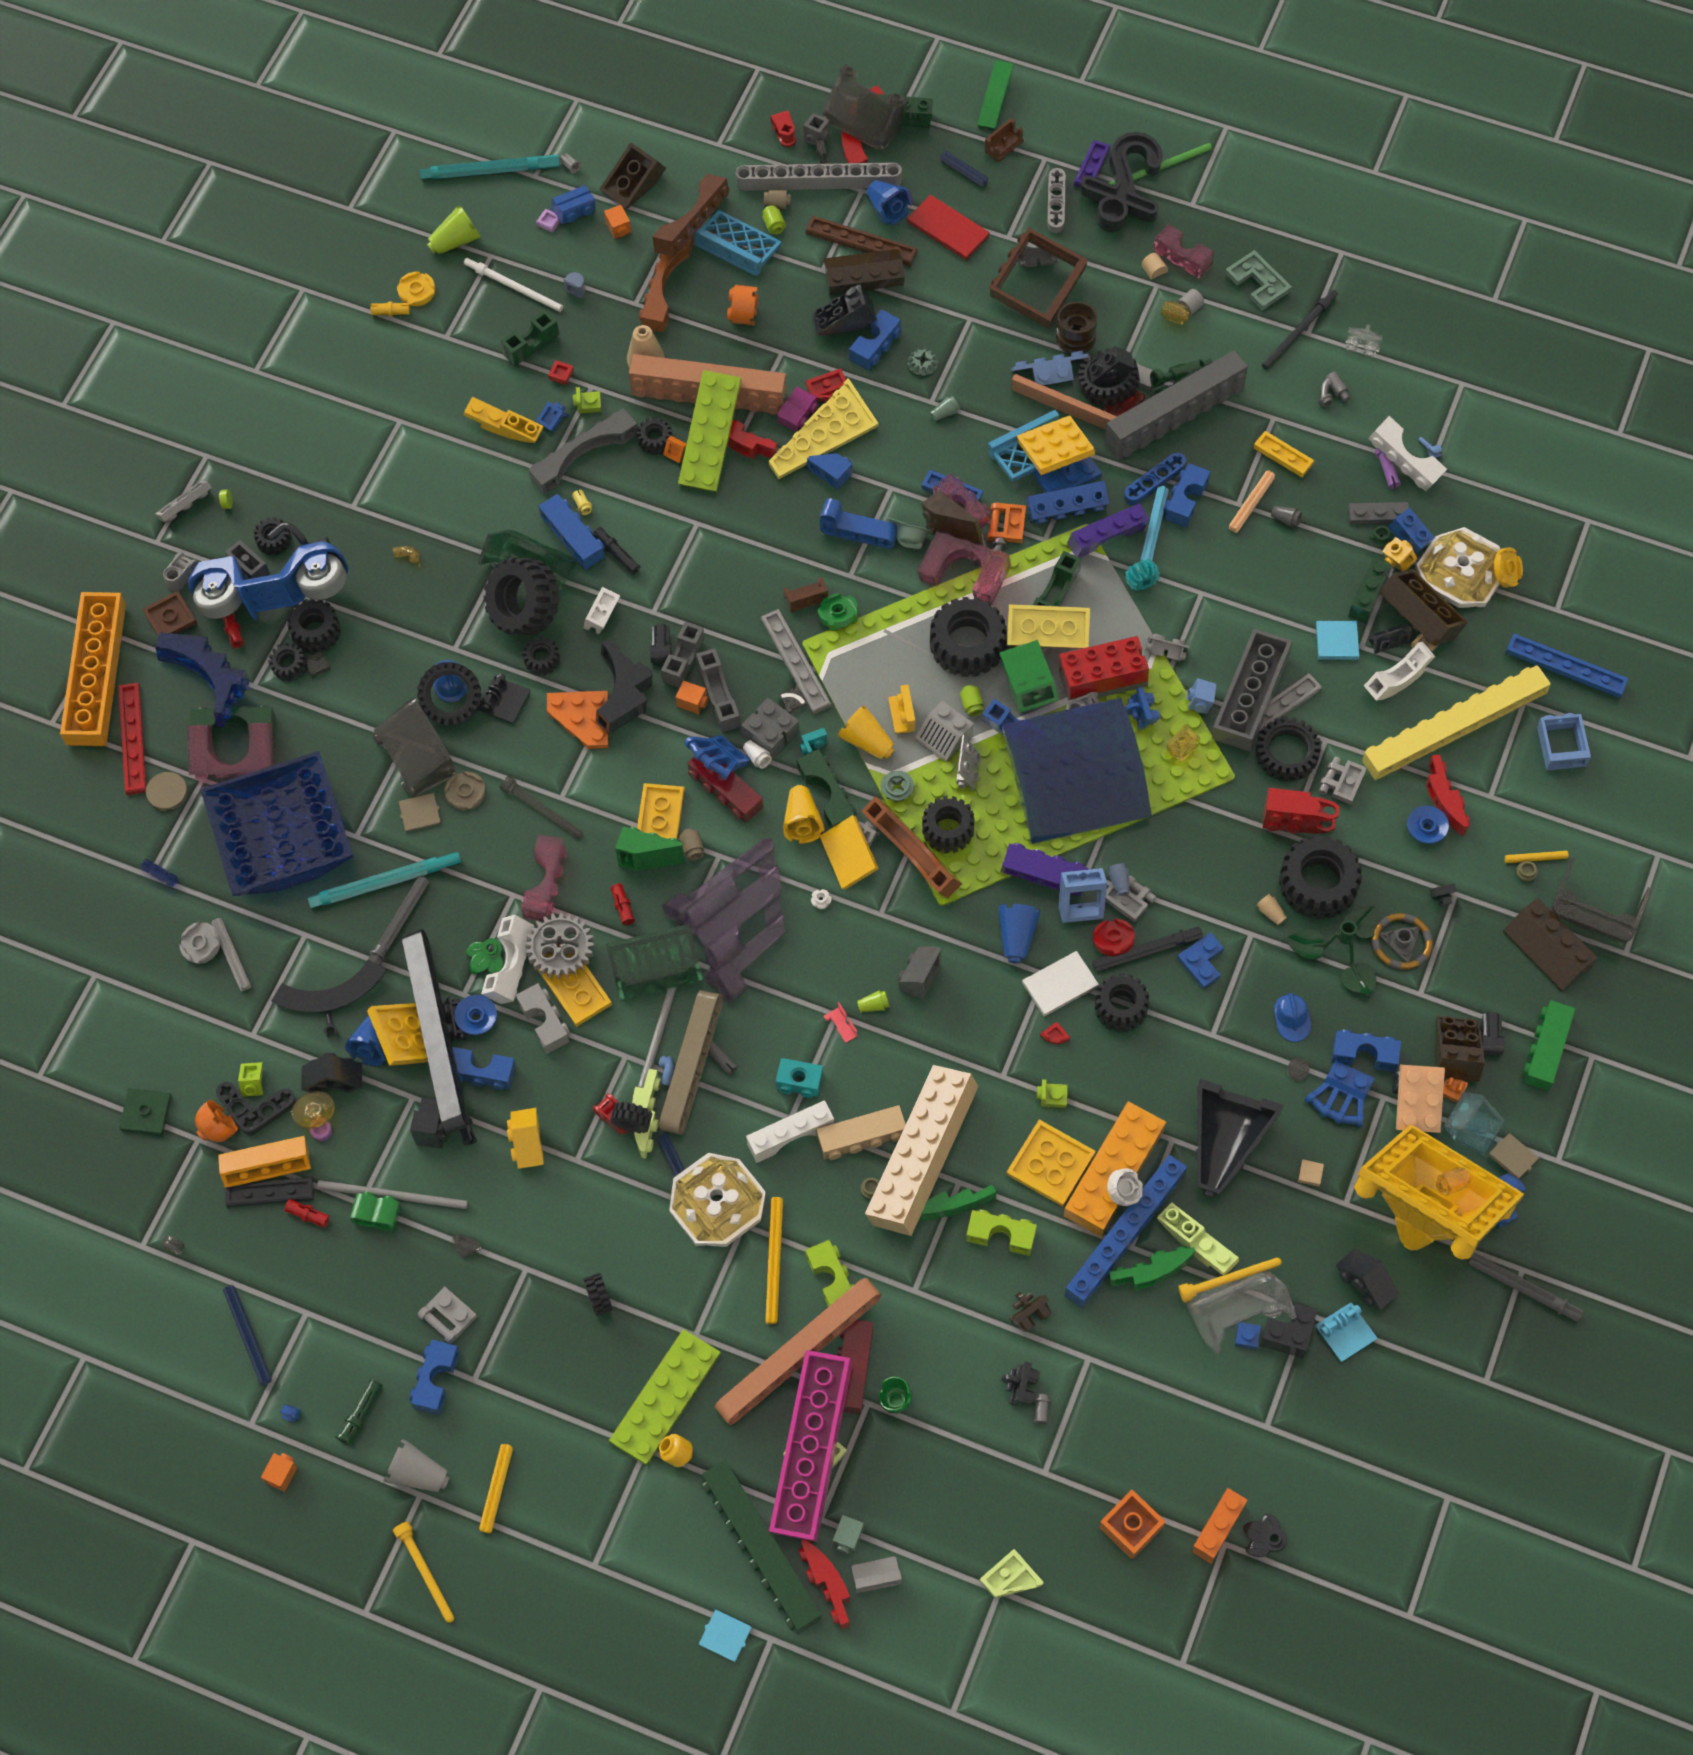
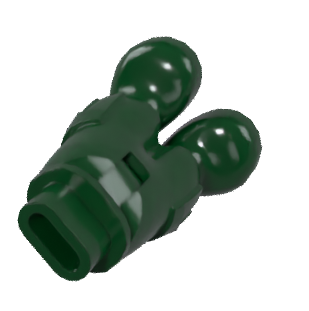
(1176, 373)

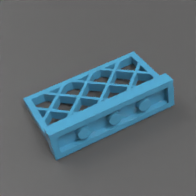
(729, 250)
(1008, 445)

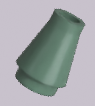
(946, 408)

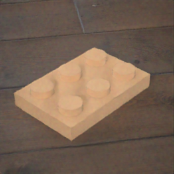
(1420, 1097)

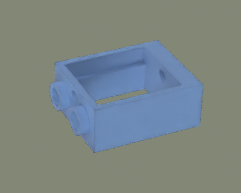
(1566, 759)
(1071, 882)

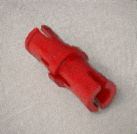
(233, 629)
(622, 904)
(307, 1213)

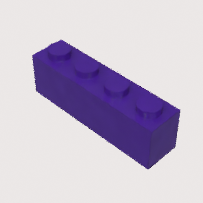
(1038, 867)

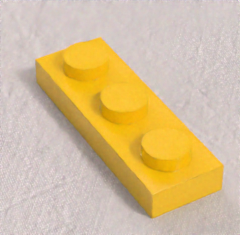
(1283, 454)

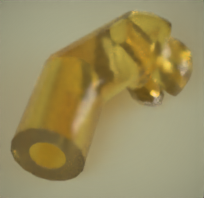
(407, 551)

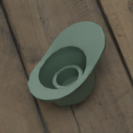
(910, 535)

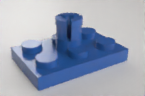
(1069, 476)

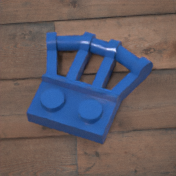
(724, 753)
(1347, 1082)

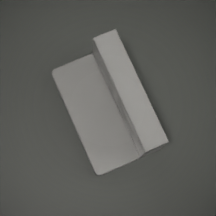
(876, 1574)

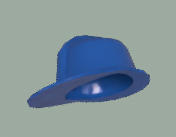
(450, 687)
(1292, 1017)

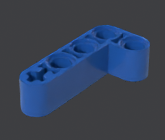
(856, 527)

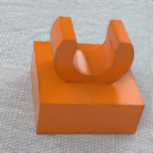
(675, 449)
(1453, 1089)

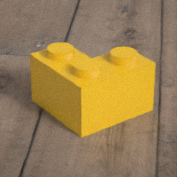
(525, 1135)

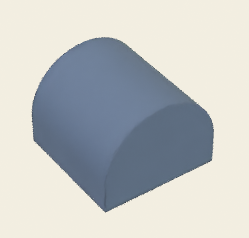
(575, 284)

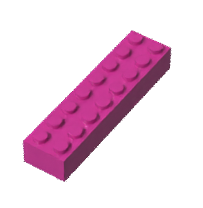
(811, 1446)

